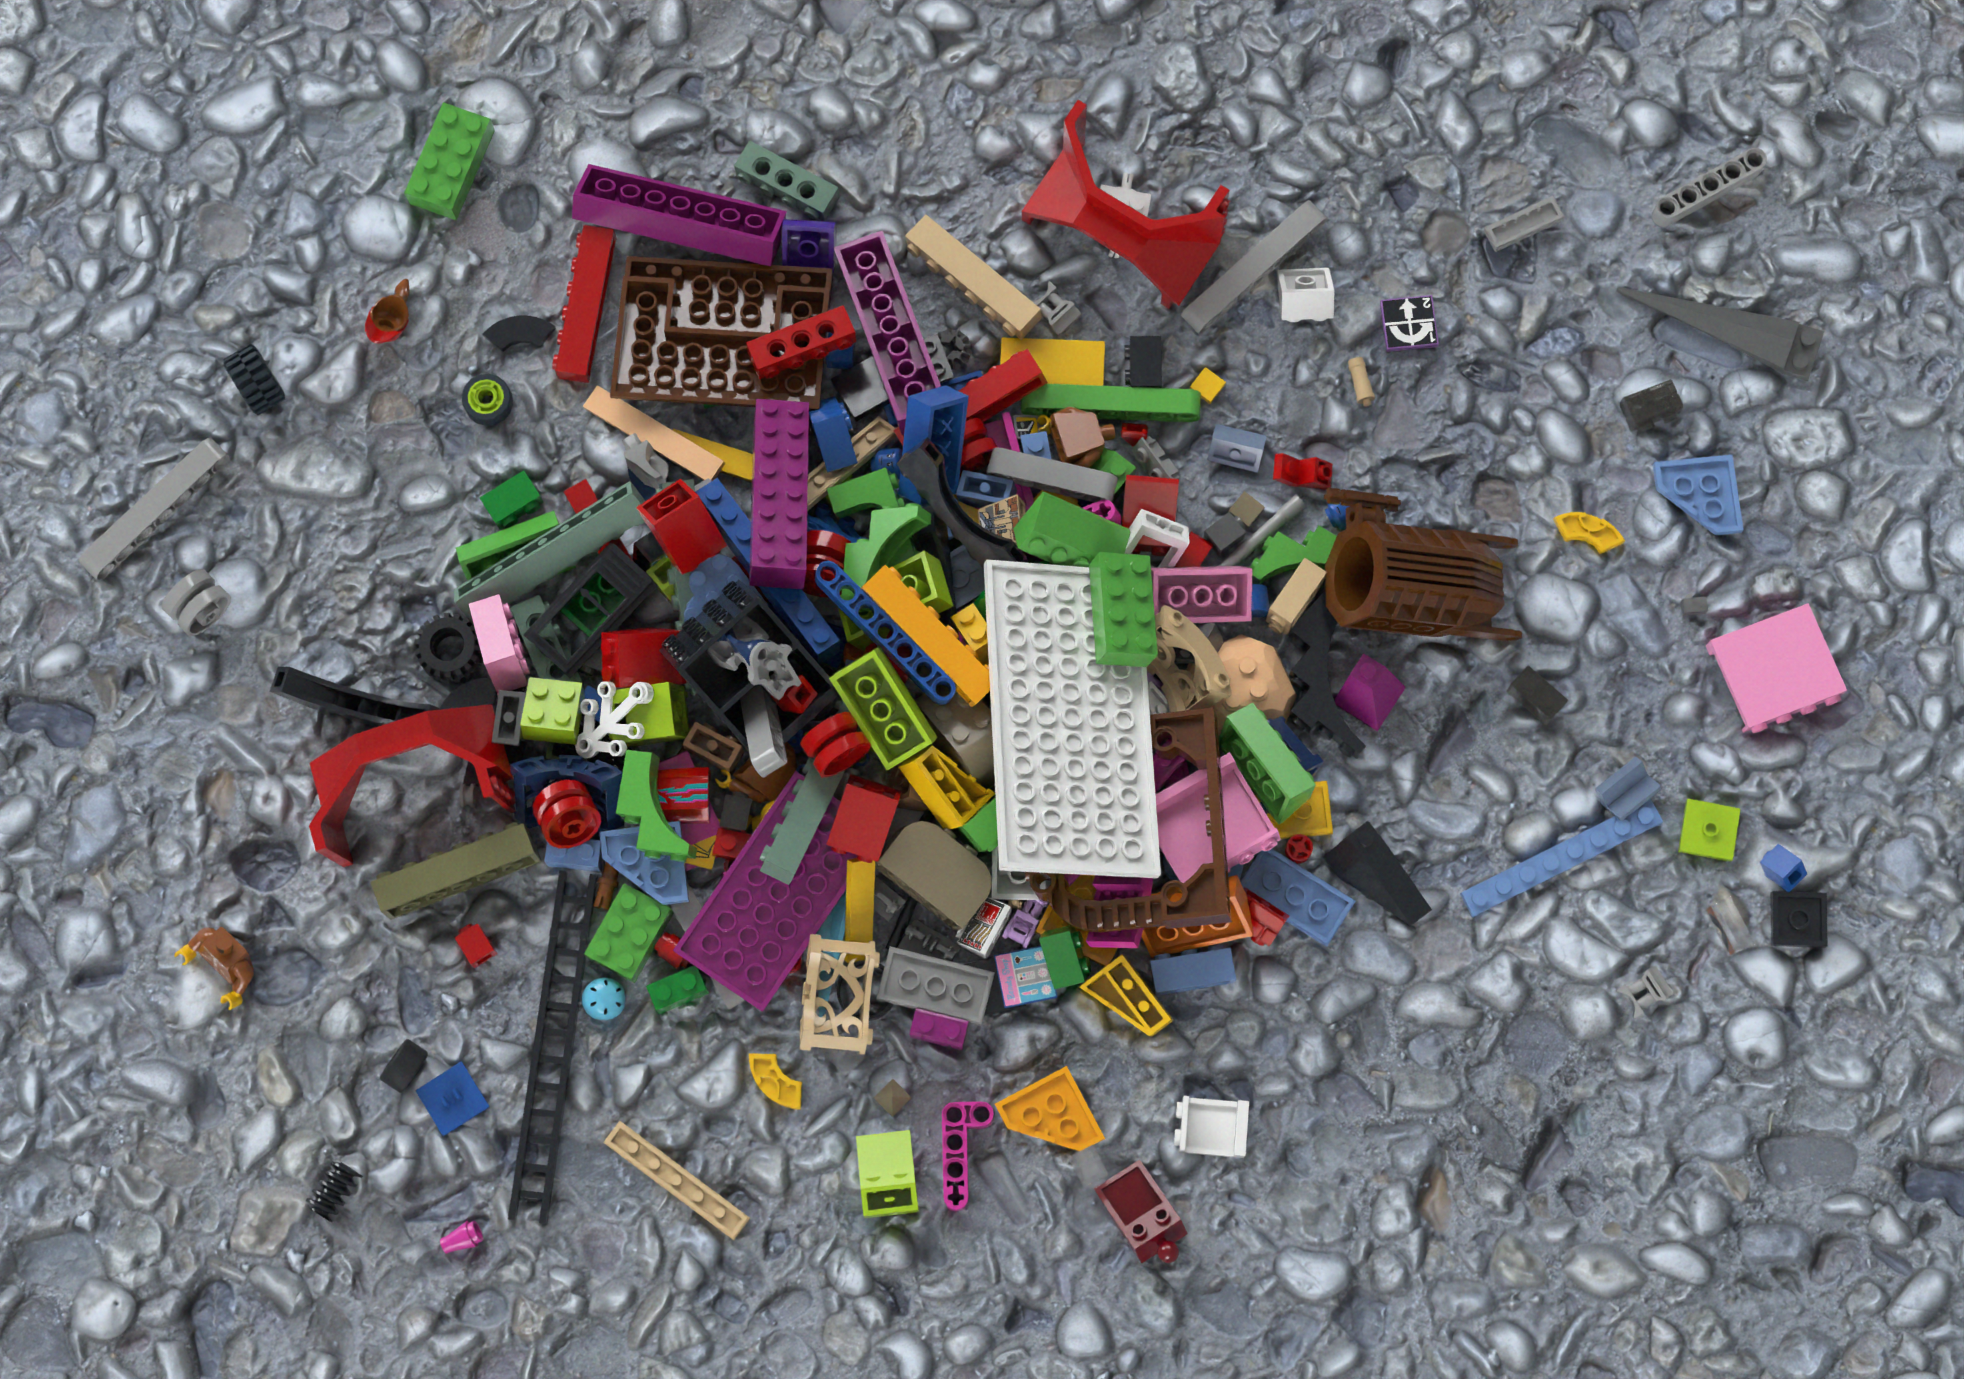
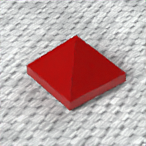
(1134, 432)

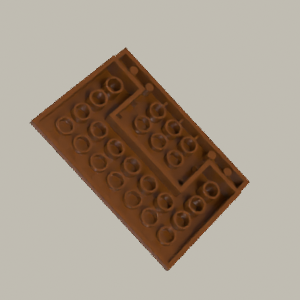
(690, 324)

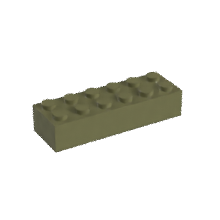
(455, 871)

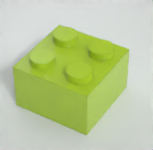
(552, 710)

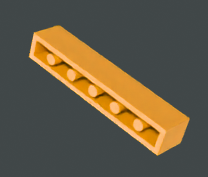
(925, 629)

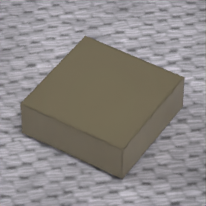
(1246, 509)

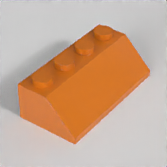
(1174, 940)

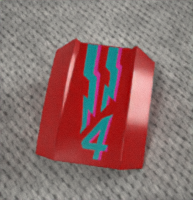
(685, 794)

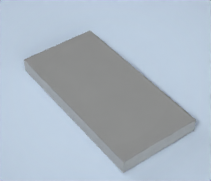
(935, 985)

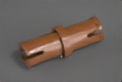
(607, 884)

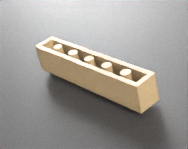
(973, 277)

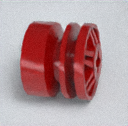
(822, 547)

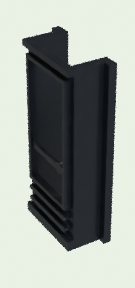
(624, 577)

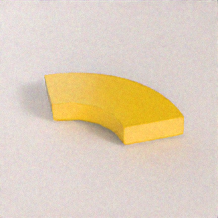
(1589, 529)
(773, 1082)

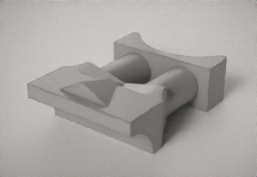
(1062, 315)
(1655, 985)

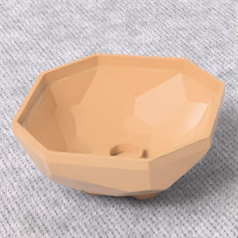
(1254, 678)

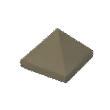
(892, 1097)

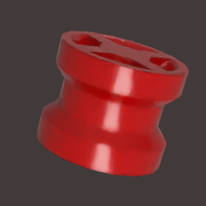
(1301, 844)

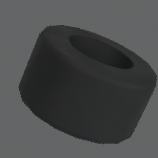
(403, 1065)

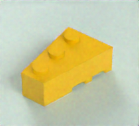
(944, 787)
(1128, 995)

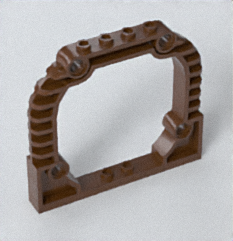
(1207, 892)

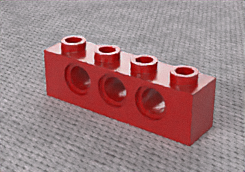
(809, 330)

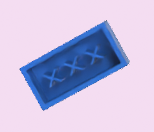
(941, 418)

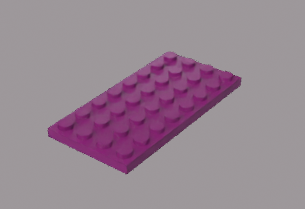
(758, 925)

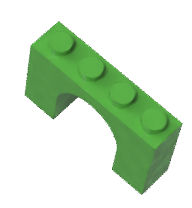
(871, 491)

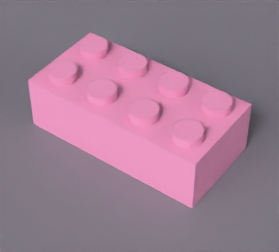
(1204, 592)

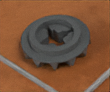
(962, 344)

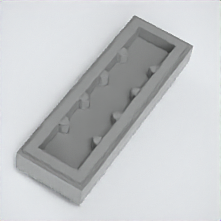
(1524, 223)

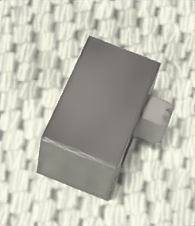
(1694, 605)

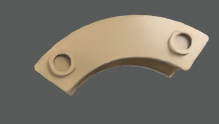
(1180, 685)
(811, 1023)

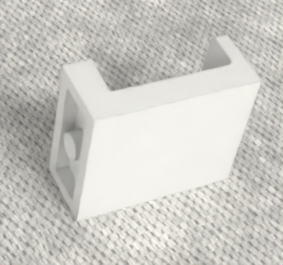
(1212, 1127)

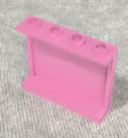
(1778, 668)
(1184, 817)

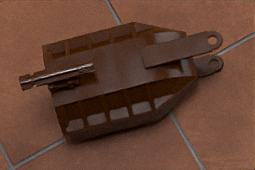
(1412, 576)

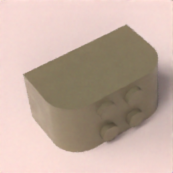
(962, 733)
(936, 871)

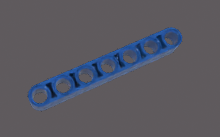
(881, 619)

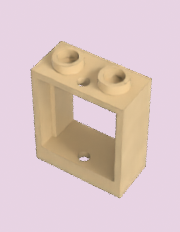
(1295, 597)

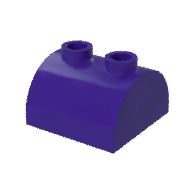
(809, 243)

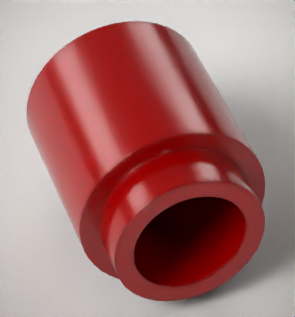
(665, 948)

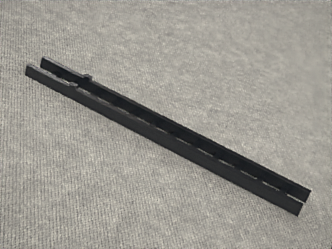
(569, 1034)

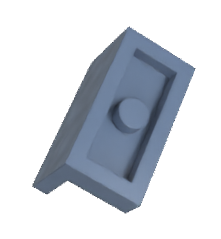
(1236, 448)
(1627, 789)

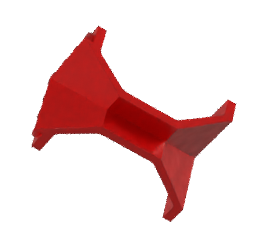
(1164, 250)
(459, 731)

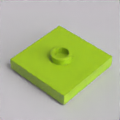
(1709, 830)

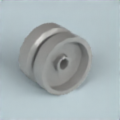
(196, 602)

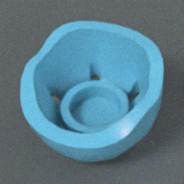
(604, 997)

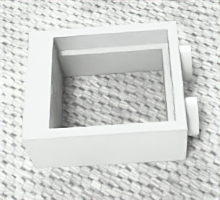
(1160, 530)

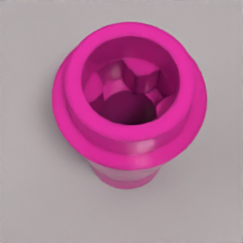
(463, 1237)

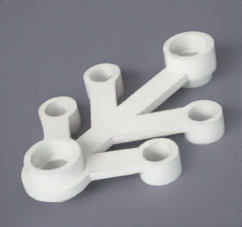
(609, 720)

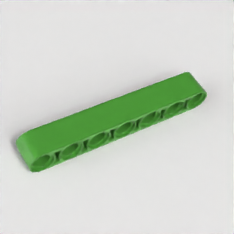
(1116, 402)

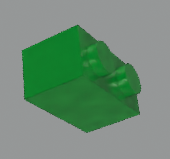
(512, 500)
(1065, 956)
(677, 989)

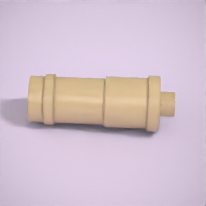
(1361, 382)

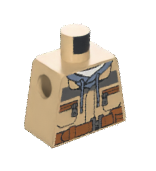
(1002, 516)

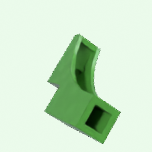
(888, 531)
(1286, 554)
(640, 801)

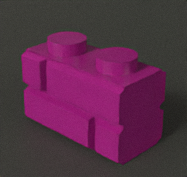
(939, 1029)

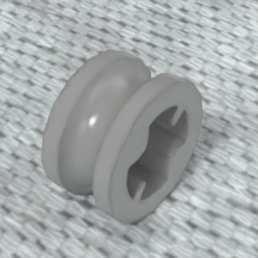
(468, 795)

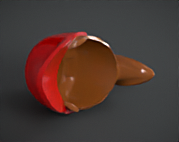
(389, 315)

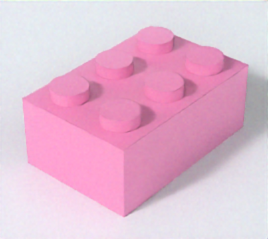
(498, 643)

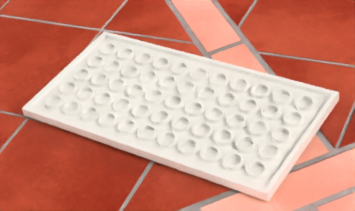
(1065, 732)

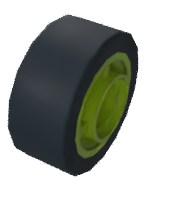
(482, 386)

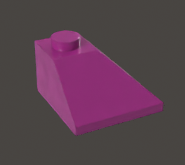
(1369, 692)

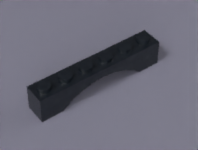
(926, 470)
(935, 541)

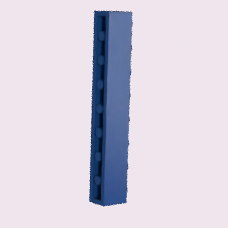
(789, 603)

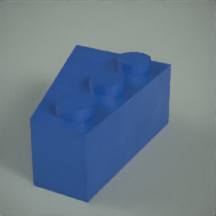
(831, 433)

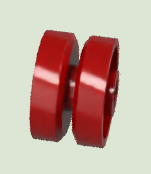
(976, 446)
(835, 744)
(566, 814)

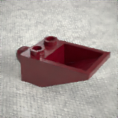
(1142, 1213)

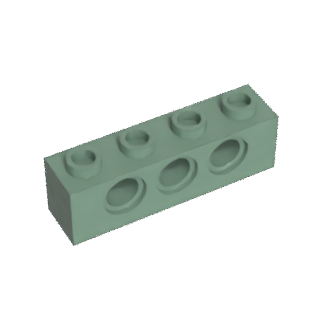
(756, 157)
(526, 615)

